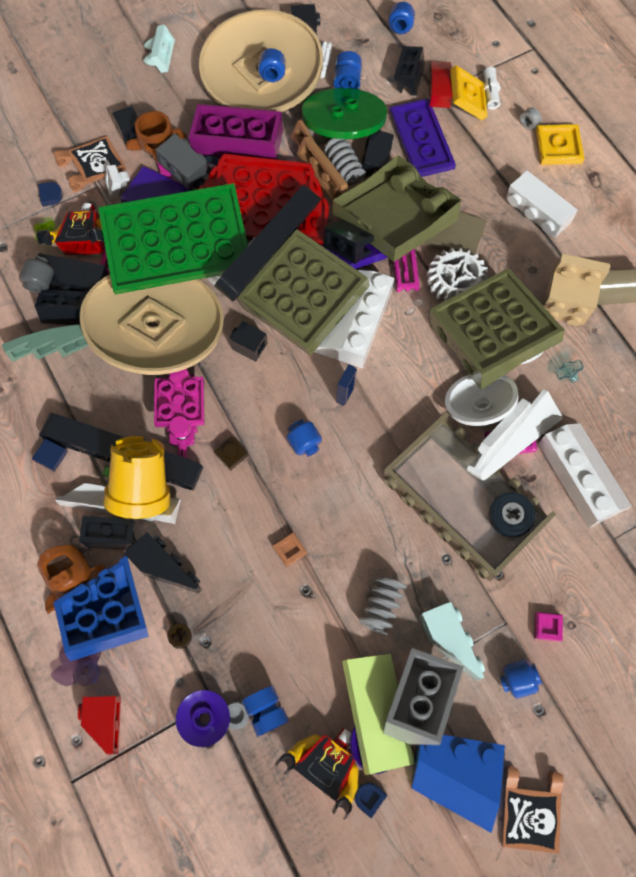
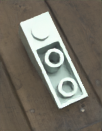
(446, 633)

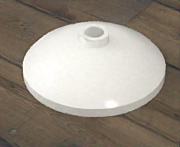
(481, 407)

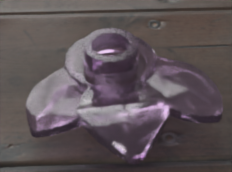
(71, 671)

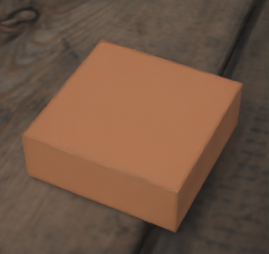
(289, 549)

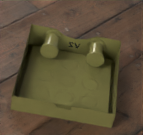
(398, 208)
(303, 292)
(495, 327)

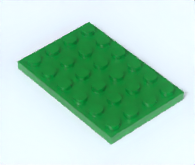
(172, 238)

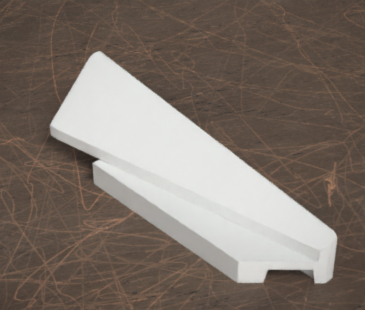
(515, 433)
(91, 498)

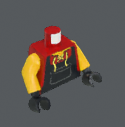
(77, 234)
(326, 766)

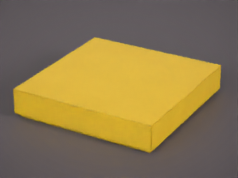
(468, 92)
(559, 144)

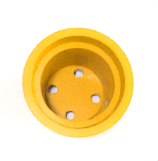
(137, 479)

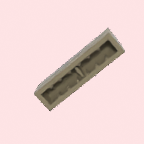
(618, 287)

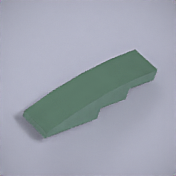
(45, 342)

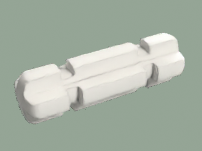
(326, 50)

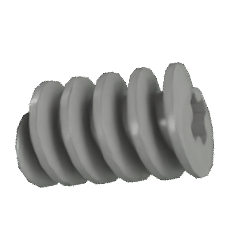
(344, 160)
(382, 604)

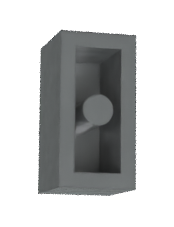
(182, 161)

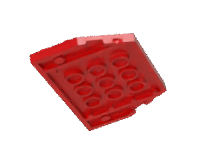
(266, 187)

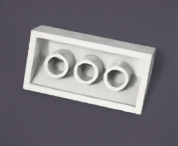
(583, 474)

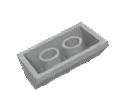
(423, 699)

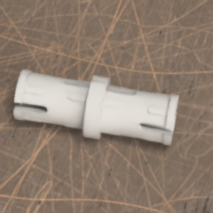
(491, 88)

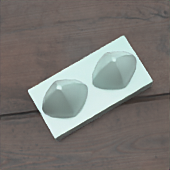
(161, 47)

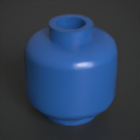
(401, 18)
(271, 65)
(304, 438)
(521, 678)

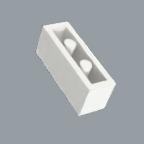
(541, 204)

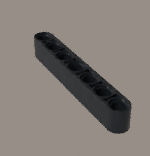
(267, 243)
(98, 444)

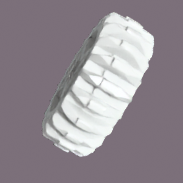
(448, 267)

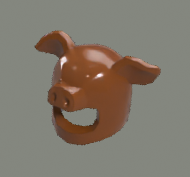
(152, 131)
(65, 574)

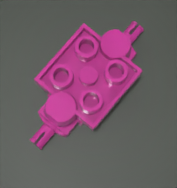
(180, 407)

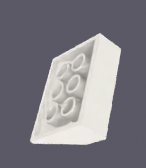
(357, 329)

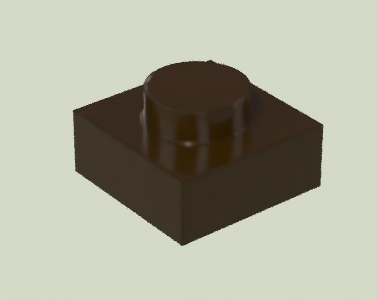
(231, 453)

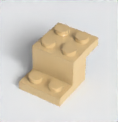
(574, 288)

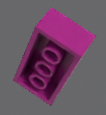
(236, 132)

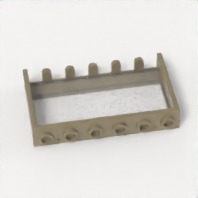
(457, 503)

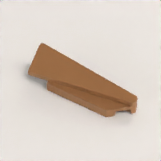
(324, 170)

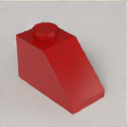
(102, 721)

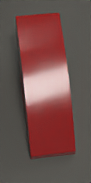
(440, 84)

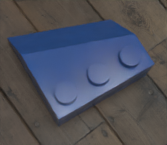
(101, 613)
(461, 777)

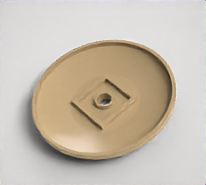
(232, 56)
(119, 332)

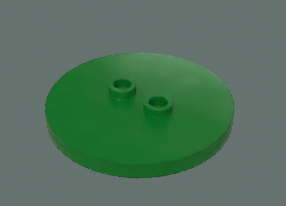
(344, 113)

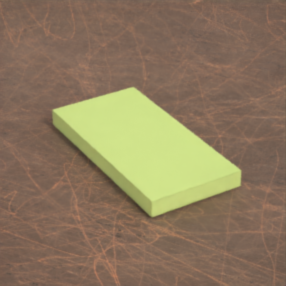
(371, 694)

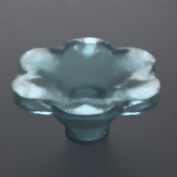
(570, 370)

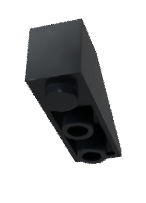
(155, 563)

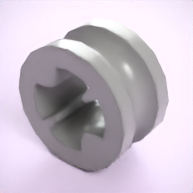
(530, 118)

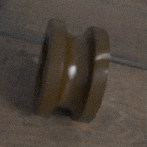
(185, 641)

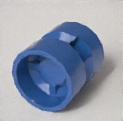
(348, 70)
(265, 710)

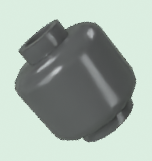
(36, 274)

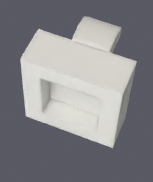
(115, 181)

